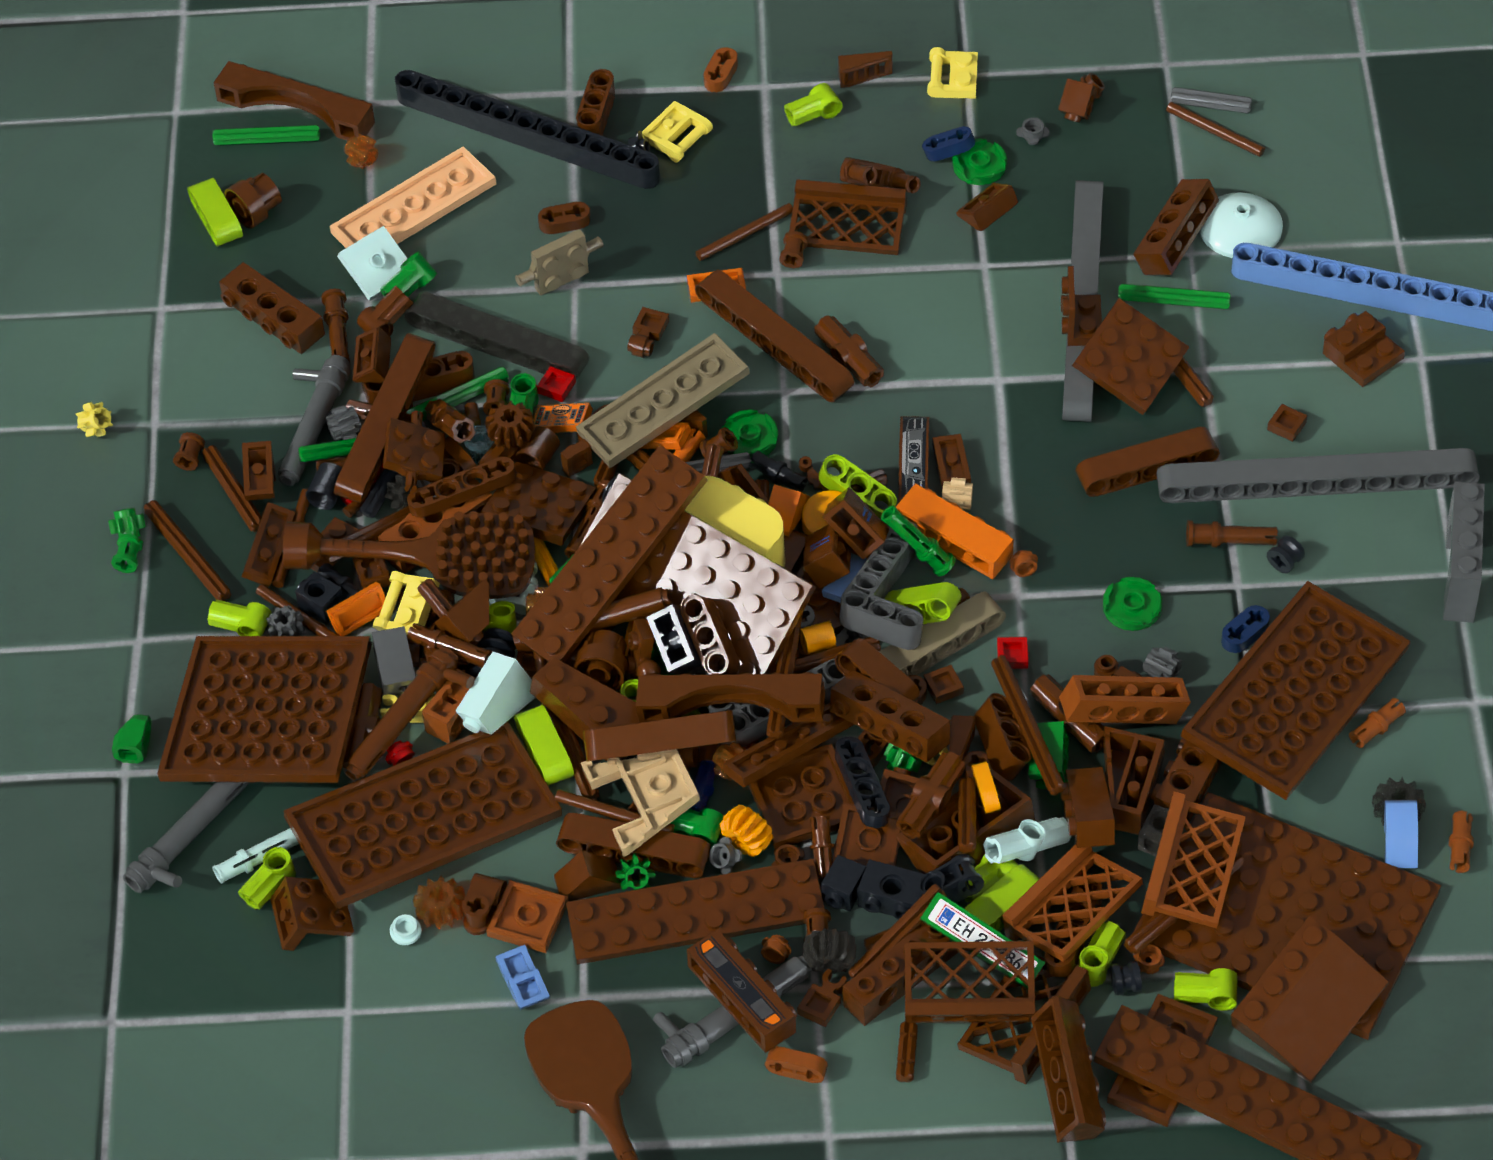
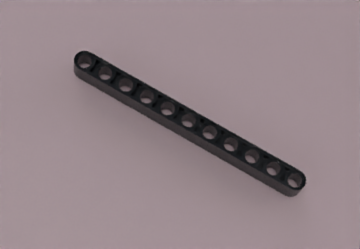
(528, 129)

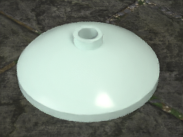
(1239, 220)

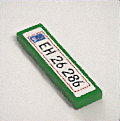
(964, 927)

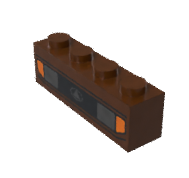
(742, 990)

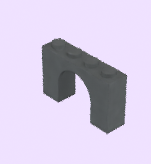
(1465, 540)

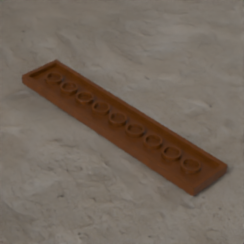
(1242, 1094)

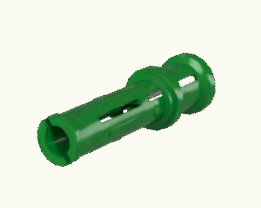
(926, 547)

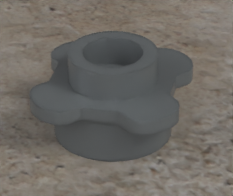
(1032, 130)
(718, 855)

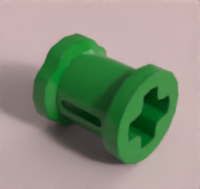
(127, 553)

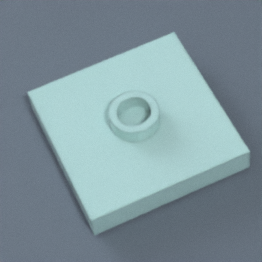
(373, 261)

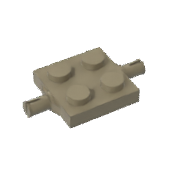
(559, 262)

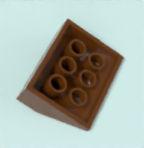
(1308, 999)

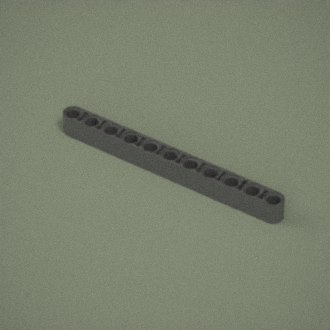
(1085, 259)
(1316, 475)

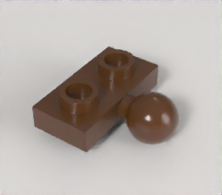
(640, 650)

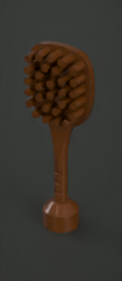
(457, 553)
(584, 1065)

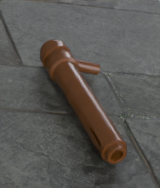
(618, 612)
(429, 678)

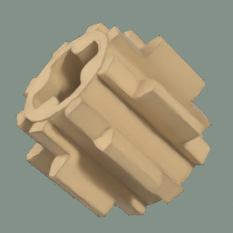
(958, 492)

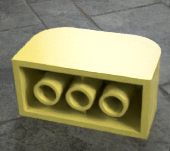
(741, 517)

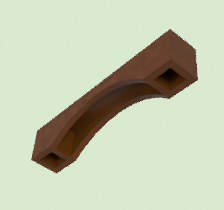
(248, 87)
(791, 695)

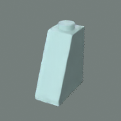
(496, 695)

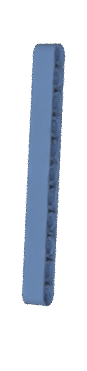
(1363, 285)

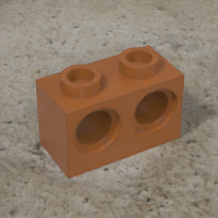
(440, 713)

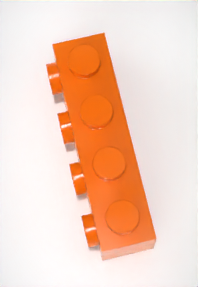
(958, 531)

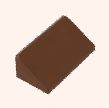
(988, 206)
(372, 356)

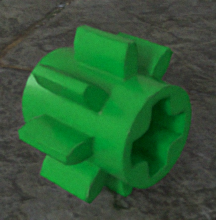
(127, 522)
(901, 759)
(628, 870)

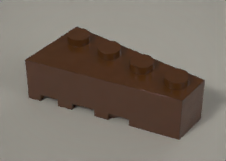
(580, 699)

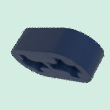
(948, 143)
(1242, 626)

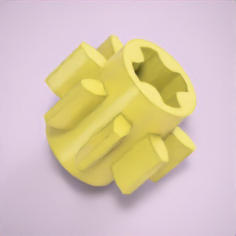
(94, 419)

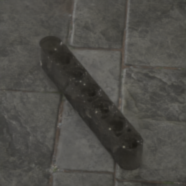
(494, 335)

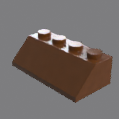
(940, 838)
(1068, 1071)

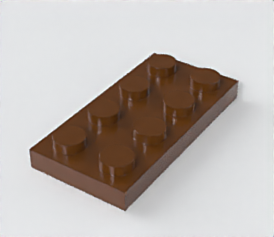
(1143, 1100)

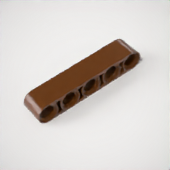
(1141, 461)
(659, 735)
(666, 850)

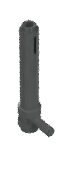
(329, 386)
(155, 860)
(696, 1038)

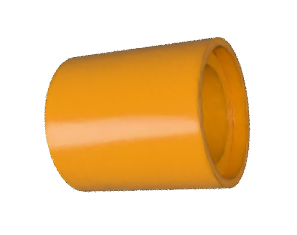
(817, 637)

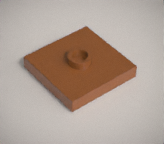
(527, 916)

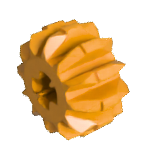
(746, 830)

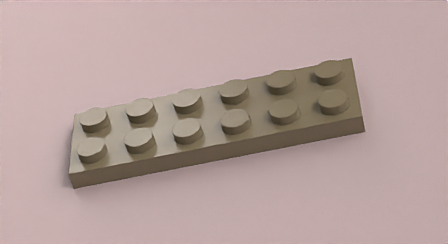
(662, 400)

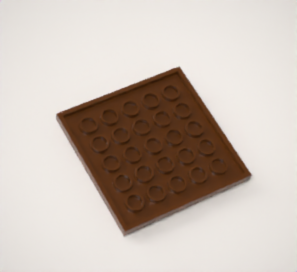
(265, 709)

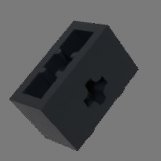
(674, 640)

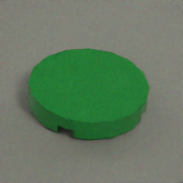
(981, 164)
(753, 432)
(1132, 604)

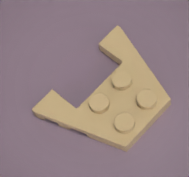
(657, 786)

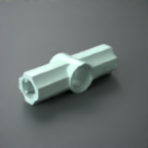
(1026, 840)

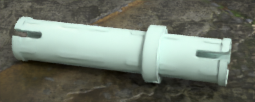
(226, 871)

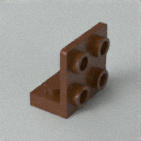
(1082, 312)
(304, 908)

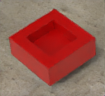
(556, 384)
(1015, 651)

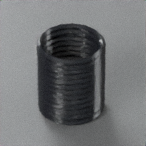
(322, 486)

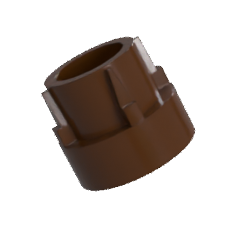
(253, 199)
(604, 658)

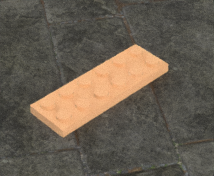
(418, 199)

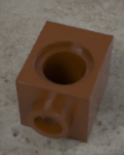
(1077, 100)

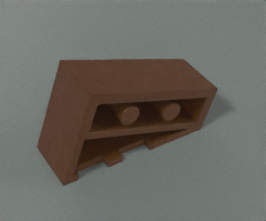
(1131, 775)

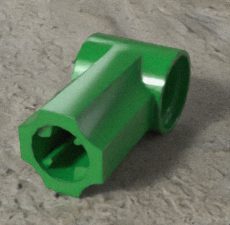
(414, 274)
(524, 390)
(700, 824)

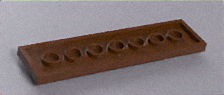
(609, 556)
(692, 910)

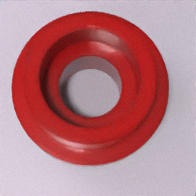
(399, 752)

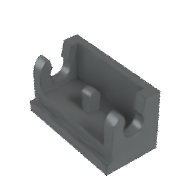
(393, 660)

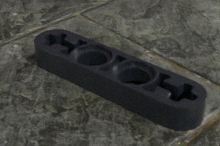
(863, 781)

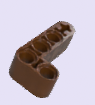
(441, 375)

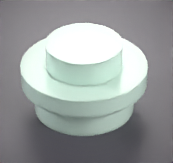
(405, 930)

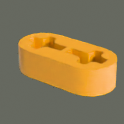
(986, 787)

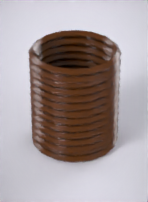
(539, 449)

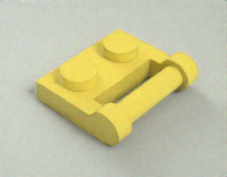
(962, 74)
(671, 125)
(412, 606)

